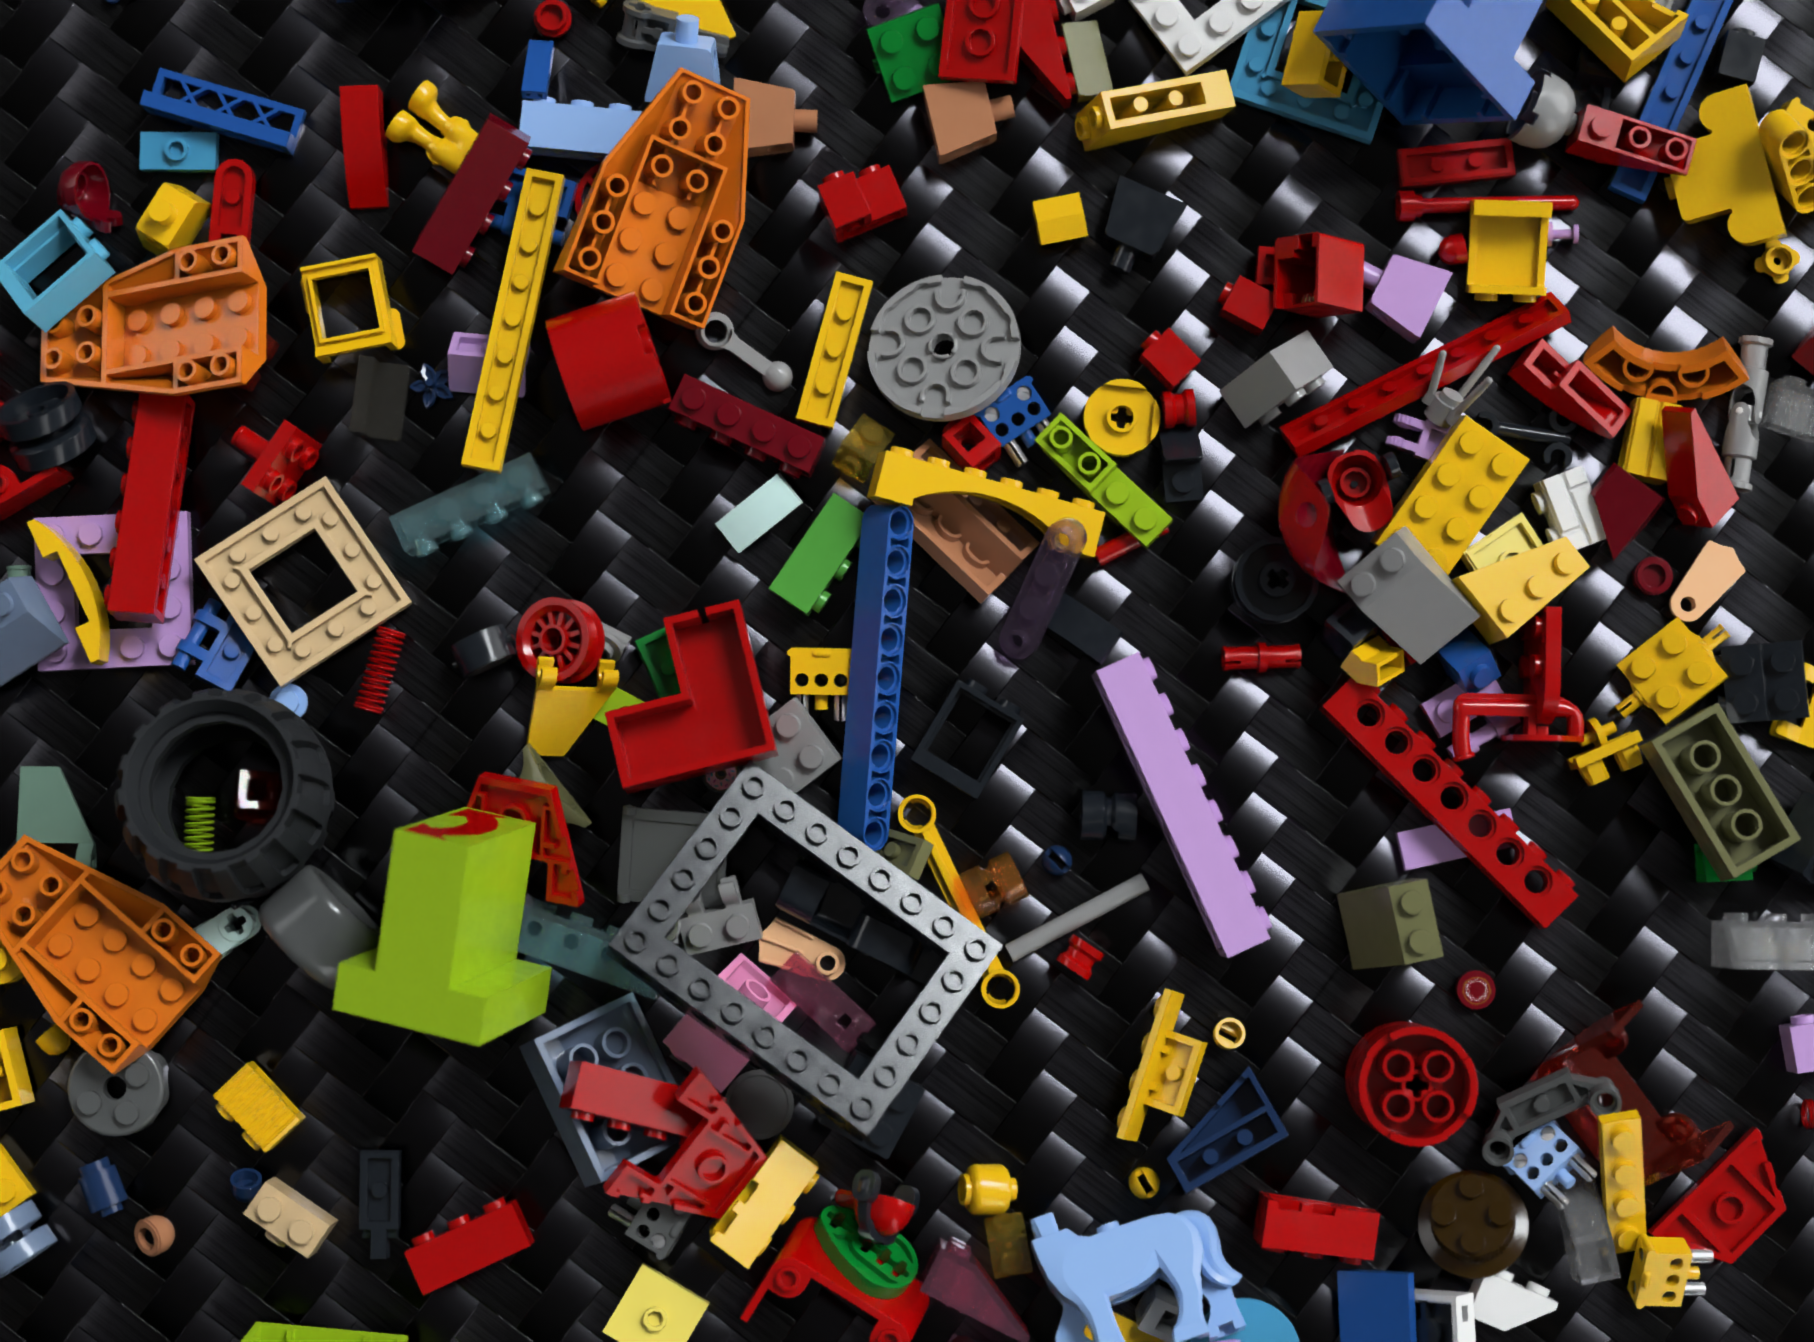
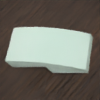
(759, 512)

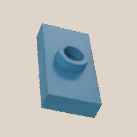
(179, 152)

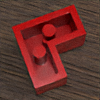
(862, 202)

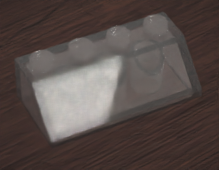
(1763, 944)

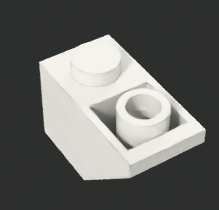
(1507, 1303)

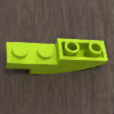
(1102, 481)

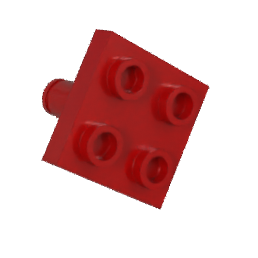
(277, 462)

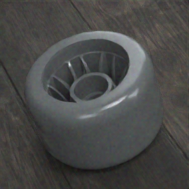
(317, 924)

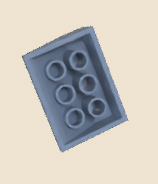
(608, 1037)

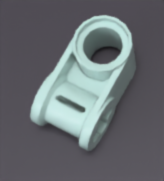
(221, 930)

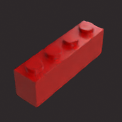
(626, 1101)

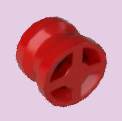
(1178, 408)
(1080, 957)

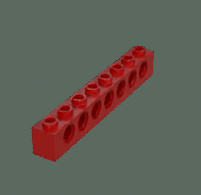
(1557, 886)

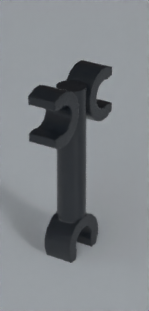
(1555, 436)

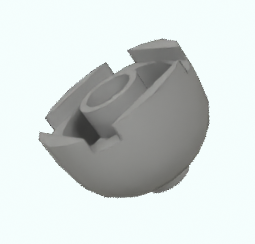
(1545, 113)

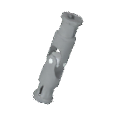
(1742, 432)

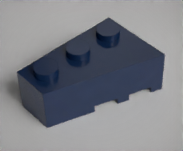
(1228, 1135)

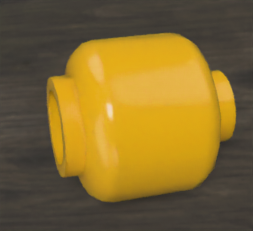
(987, 1189)

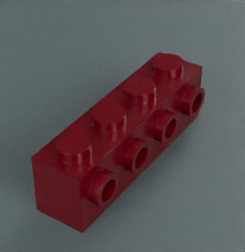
(472, 193)
(747, 426)

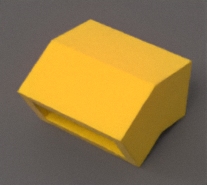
(1059, 218)
(1374, 662)

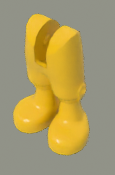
(456, 131)

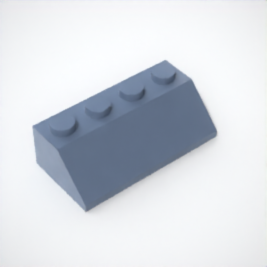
(26, 627)

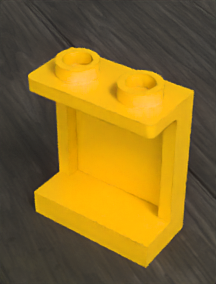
(1507, 249)

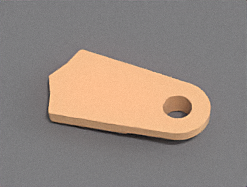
(1706, 580)
(783, 939)

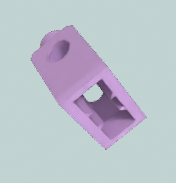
(1404, 294)

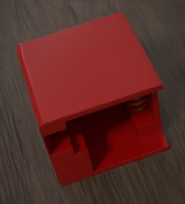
(1318, 275)

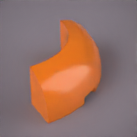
(1665, 375)

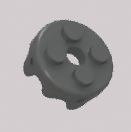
(144, 1097)

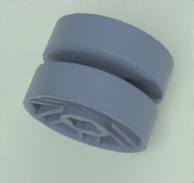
(18, 1241)

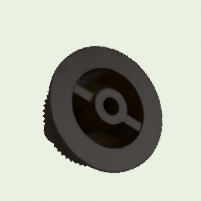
(1473, 1224)

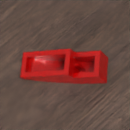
(364, 146)
(1569, 389)

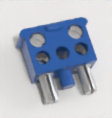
(1010, 402)

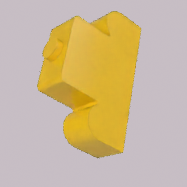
(1730, 172)

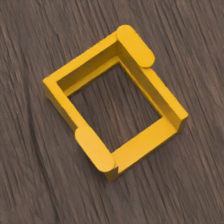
(390, 325)

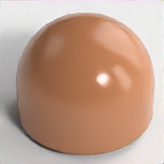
(162, 1232)

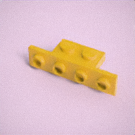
(1165, 1071)

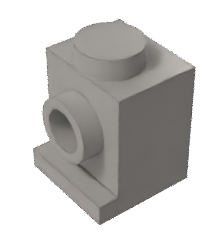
(1151, 1312)

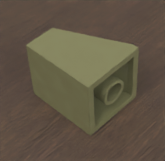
(1390, 924)

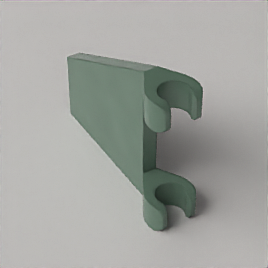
(51, 812)

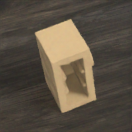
(290, 1217)

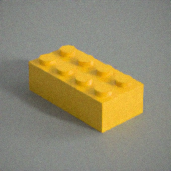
(1456, 491)

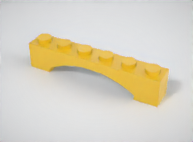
(902, 478)

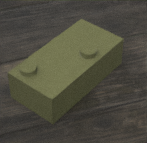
(1720, 792)

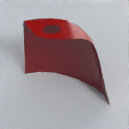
(1307, 519)

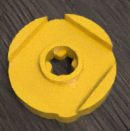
(1138, 404)

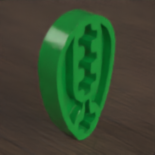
(861, 1268)

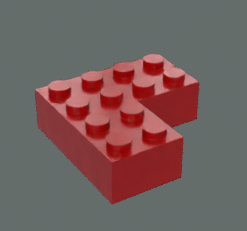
(714, 720)

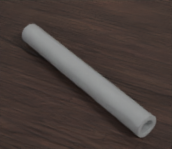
(1077, 917)

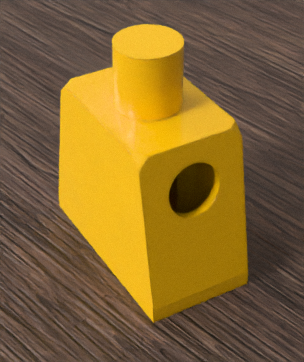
(172, 219)

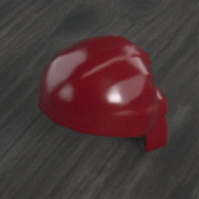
(86, 194)

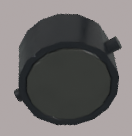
(483, 650)

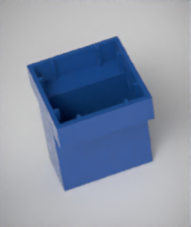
(1434, 55)

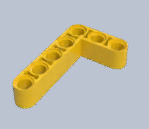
(1789, 158)

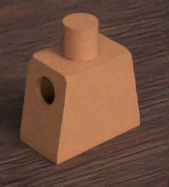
(774, 117)
(963, 117)

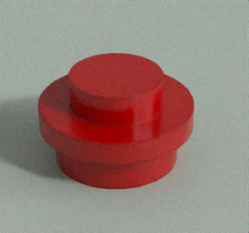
(552, 18)

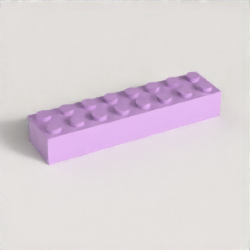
(1181, 805)

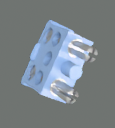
(1539, 1149)

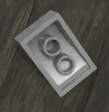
(1409, 596)

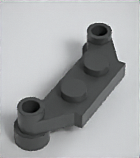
(1541, 1103)

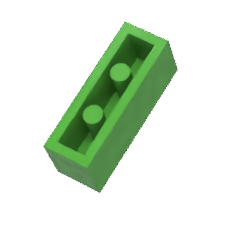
(820, 557)

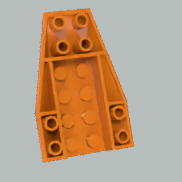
(166, 325)
(99, 952)

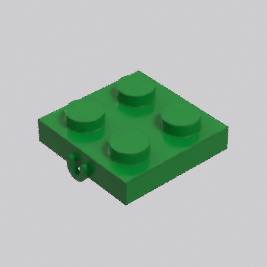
(908, 51)

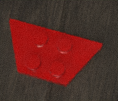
(1728, 1203)

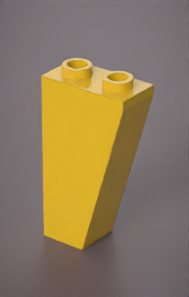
(1153, 109)

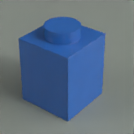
(1468, 662)

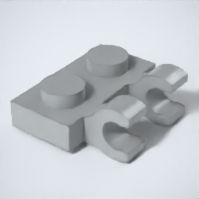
(721, 925)

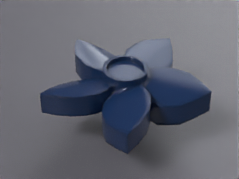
(432, 385)

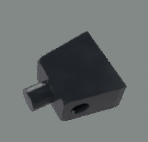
(1139, 223)

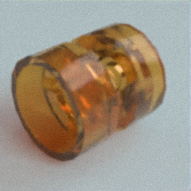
(1006, 878)

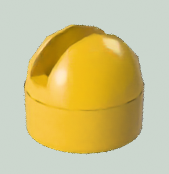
(1232, 1027)
(54, 1041)
(1152, 1179)

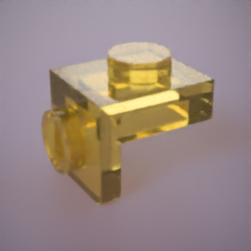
(861, 447)
(1008, 1245)

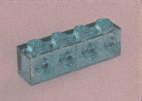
(470, 505)
(575, 946)

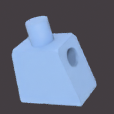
(683, 50)

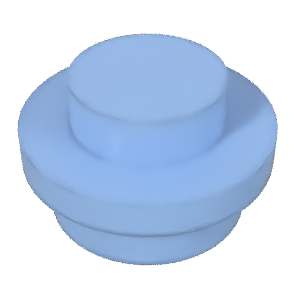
(291, 697)

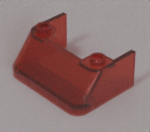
(1667, 1141)

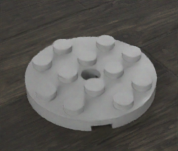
(944, 385)

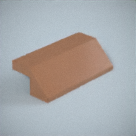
(968, 534)

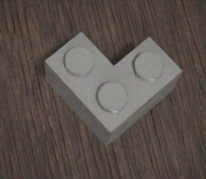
(1277, 378)

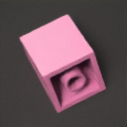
(702, 1048)

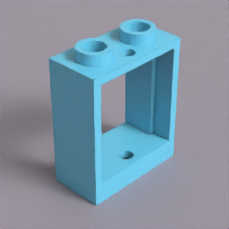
(38, 253)

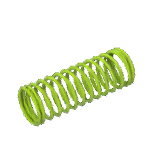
(193, 802)

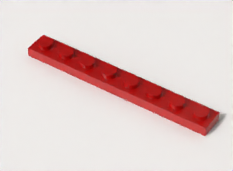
(1413, 379)

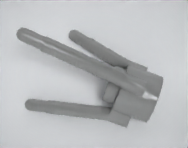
(1447, 405)

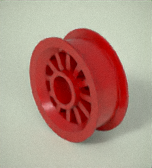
(540, 633)

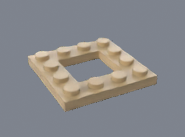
(294, 654)

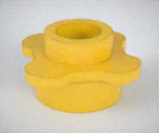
(1786, 255)

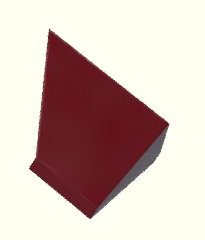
(1624, 506)

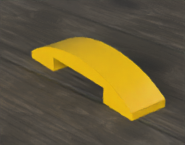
(96, 632)

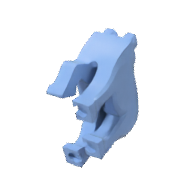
(1124, 1261)

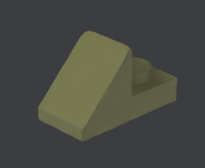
(906, 853)

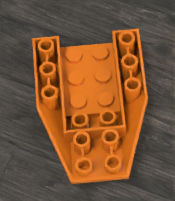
(667, 203)

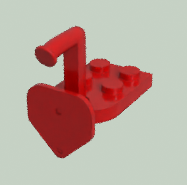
(1541, 691)

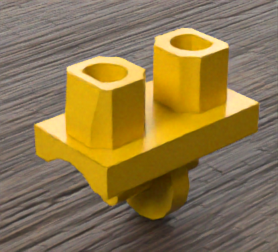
(1622, 747)

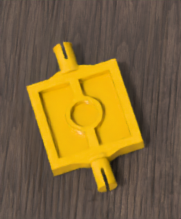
(1672, 671)

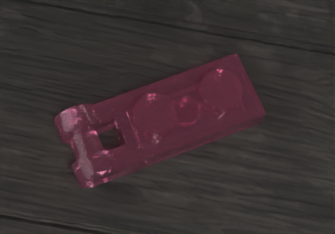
(822, 1000)

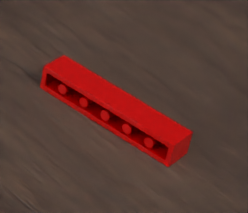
(150, 508)

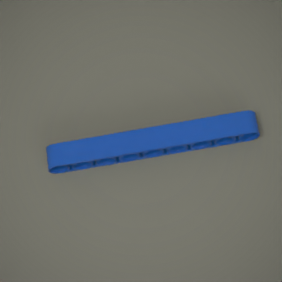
(875, 673)

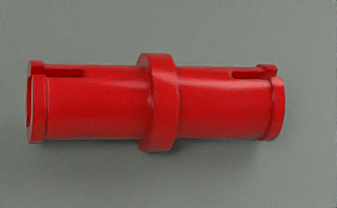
(1261, 657)

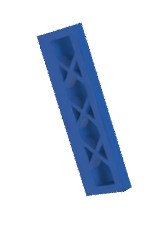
(218, 120)

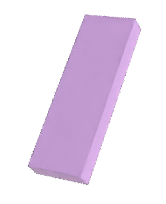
(1431, 846)

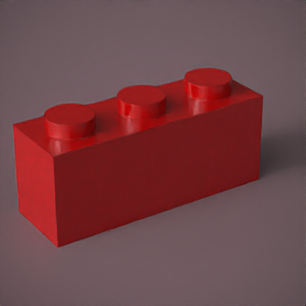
(468, 1244)

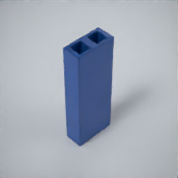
(537, 69)

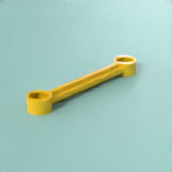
(954, 891)

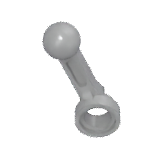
(775, 375)

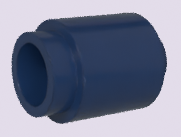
(102, 1187)

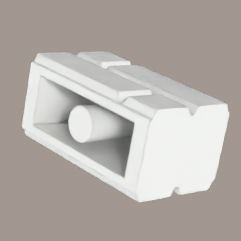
(1569, 508)

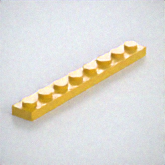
(513, 321)

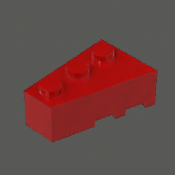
(1315, 1228)

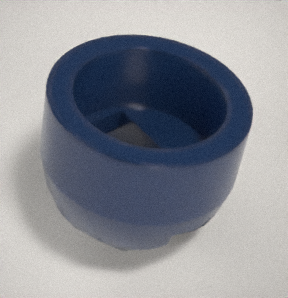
(1050, 866)
(245, 1184)

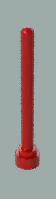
(1412, 205)

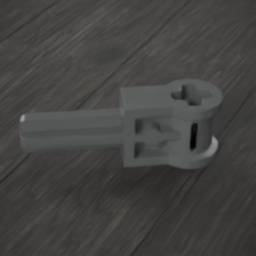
(652, 23)

